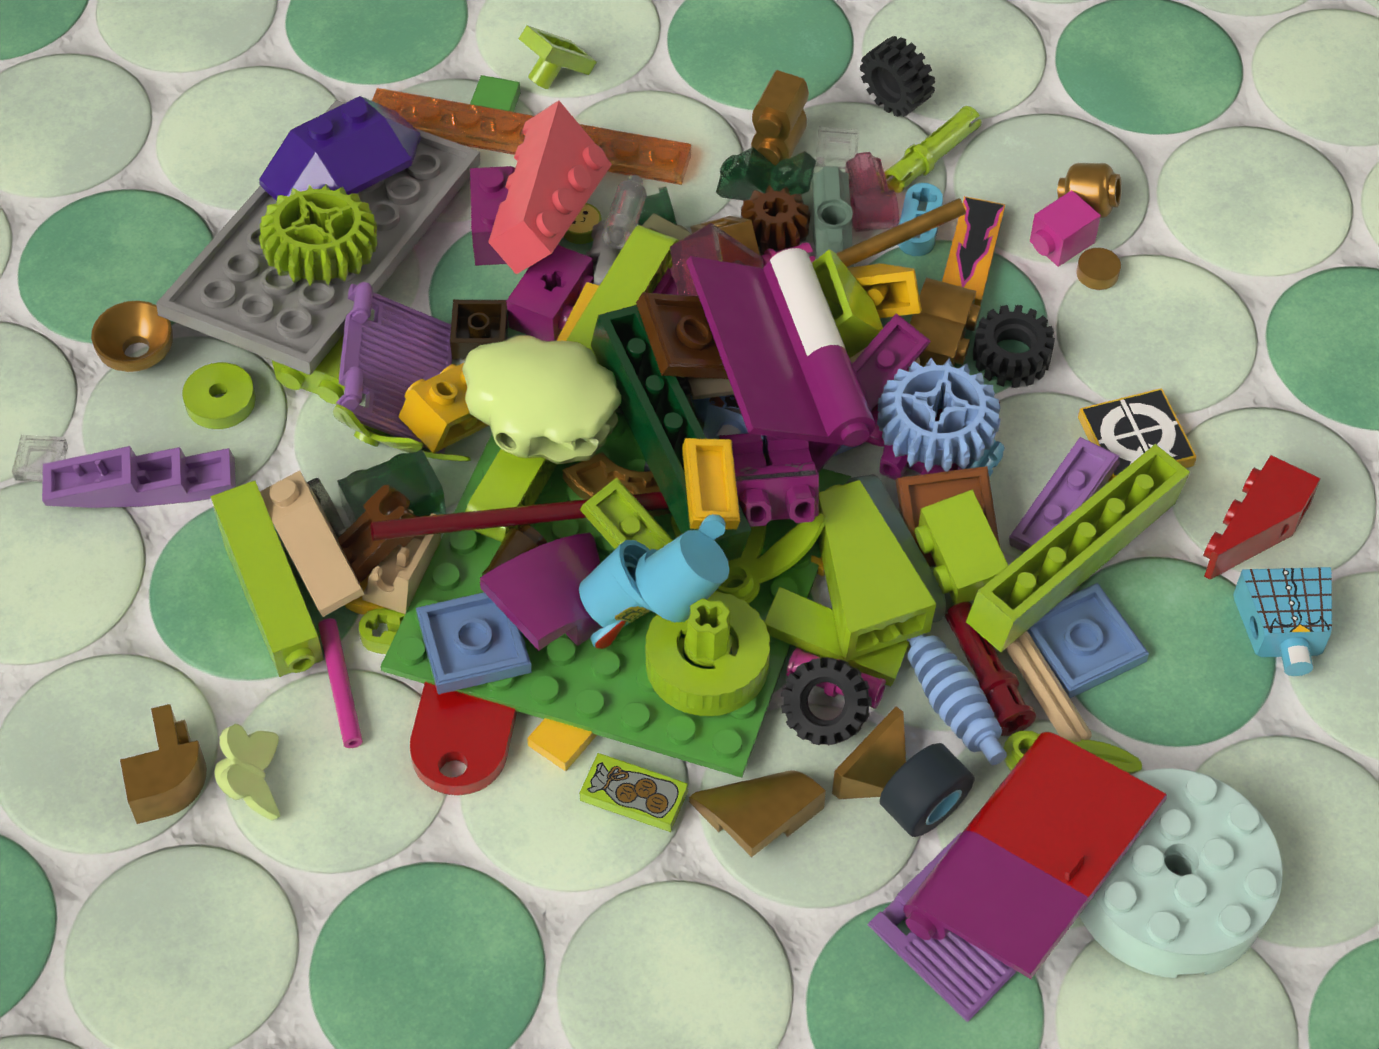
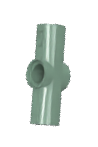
(831, 211)

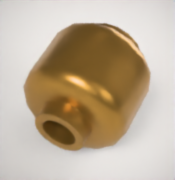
(1093, 184)

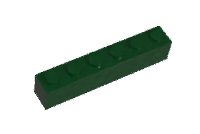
(656, 414)

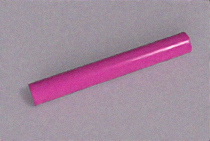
(340, 683)

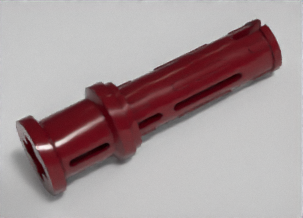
(997, 683)

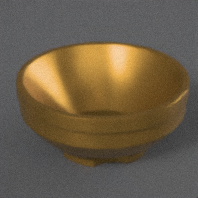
(131, 324)

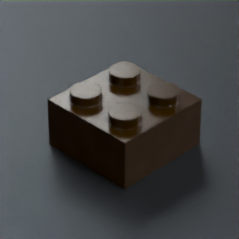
(477, 324)

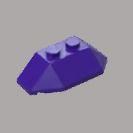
(344, 149)

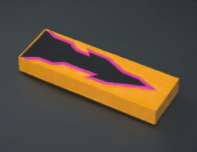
(974, 245)

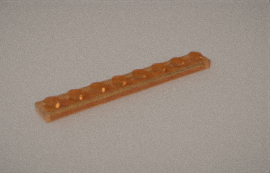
(502, 132)

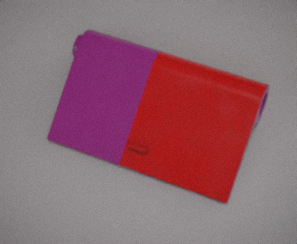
(1034, 854)

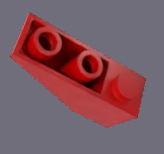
(1266, 516)

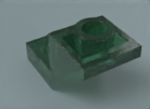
(752, 171)

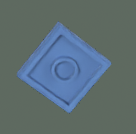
(1087, 641)
(471, 643)

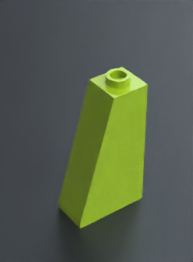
(868, 575)
(267, 579)

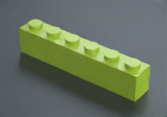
(1076, 548)

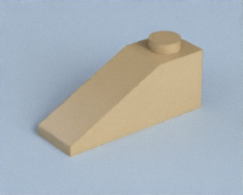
(311, 543)

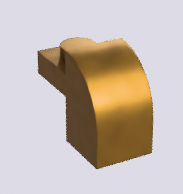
(167, 778)

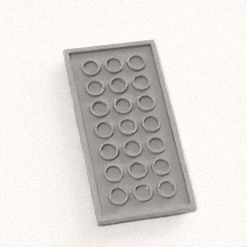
(247, 304)

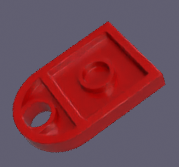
(462, 730)

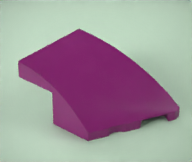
(542, 590)

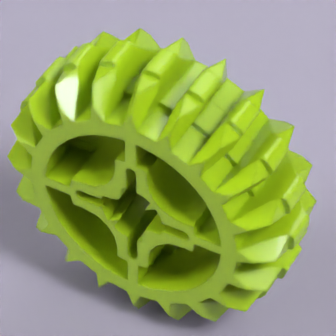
(318, 234)

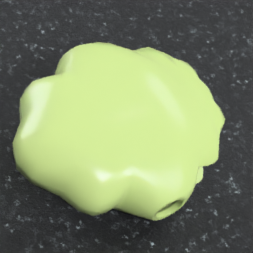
(542, 397)

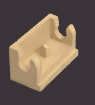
(400, 573)

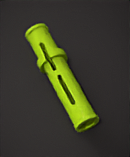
(922, 157)

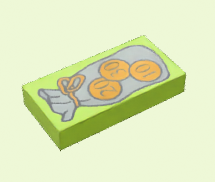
(634, 792)

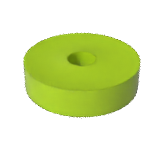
(221, 411)

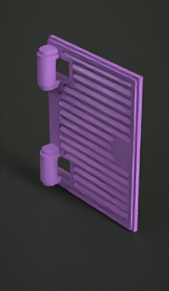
(388, 357)
(950, 966)

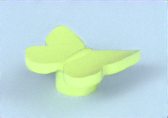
(243, 770)

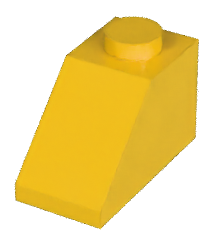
(890, 287)

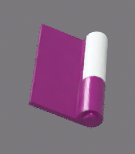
(782, 349)

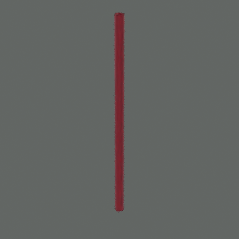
(495, 518)

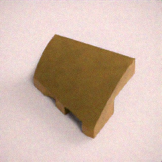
(761, 808)

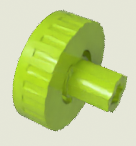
(711, 633)

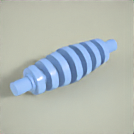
(956, 696)

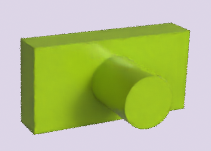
(554, 54)

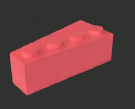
(548, 189)

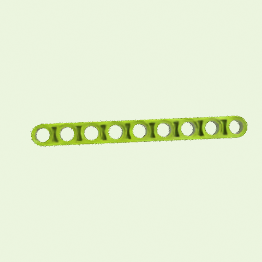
(637, 269)

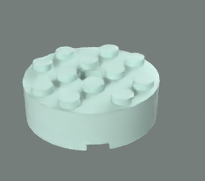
(1222, 890)

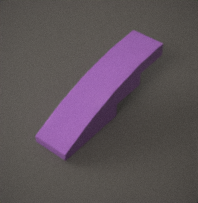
(143, 480)

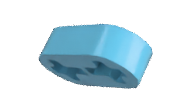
(915, 194)

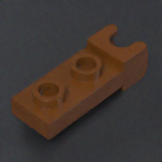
(357, 541)

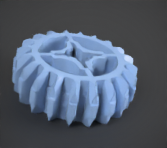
(966, 420)

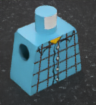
(1287, 613)

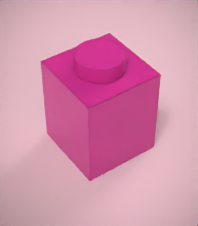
(1064, 228)

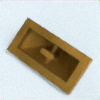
(873, 760)

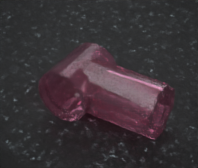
(871, 200)

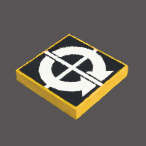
(1134, 425)

